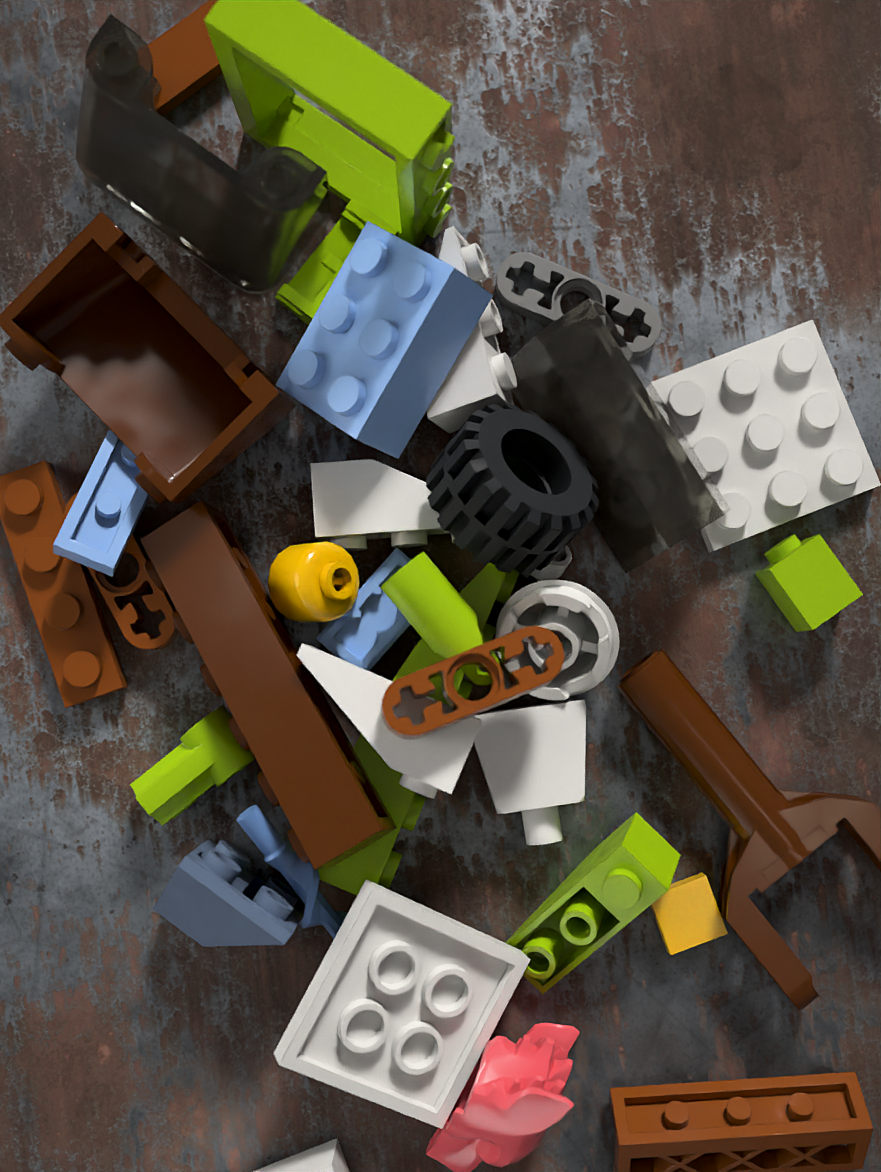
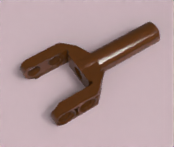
(767, 825)

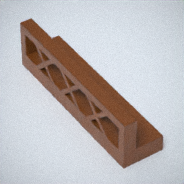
(740, 1123)

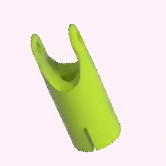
(437, 612)

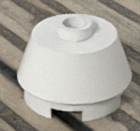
(579, 622)

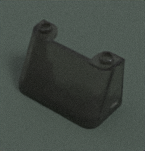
(232, 222)

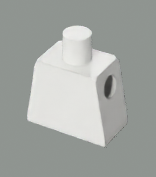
(535, 762)

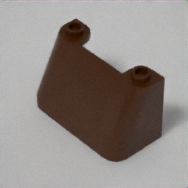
(143, 360)

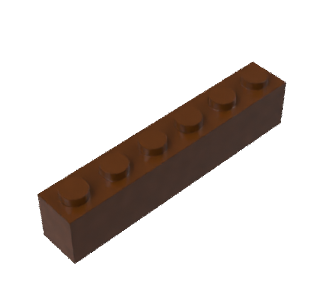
(267, 687)

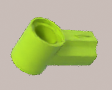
(203, 759)

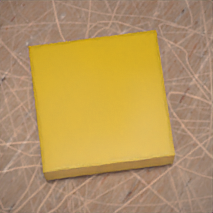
(688, 914)

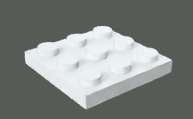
(770, 432)
(401, 1006)

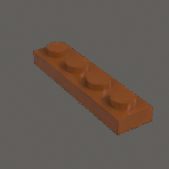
(58, 588)

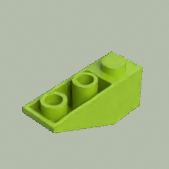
(596, 901)

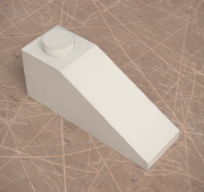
(425, 762)

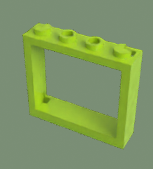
(286, 46)

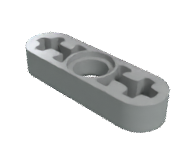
(569, 281)

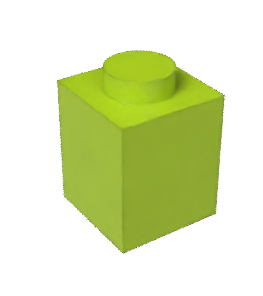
(807, 581)

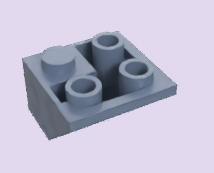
(225, 902)

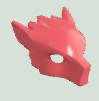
(508, 1100)

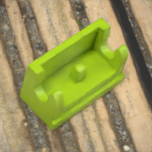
(315, 277)

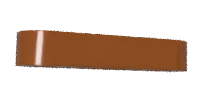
(131, 615)
(510, 648)

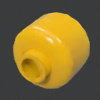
(313, 582)

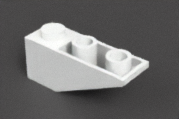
(480, 372)
(370, 502)

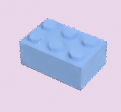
(383, 340)

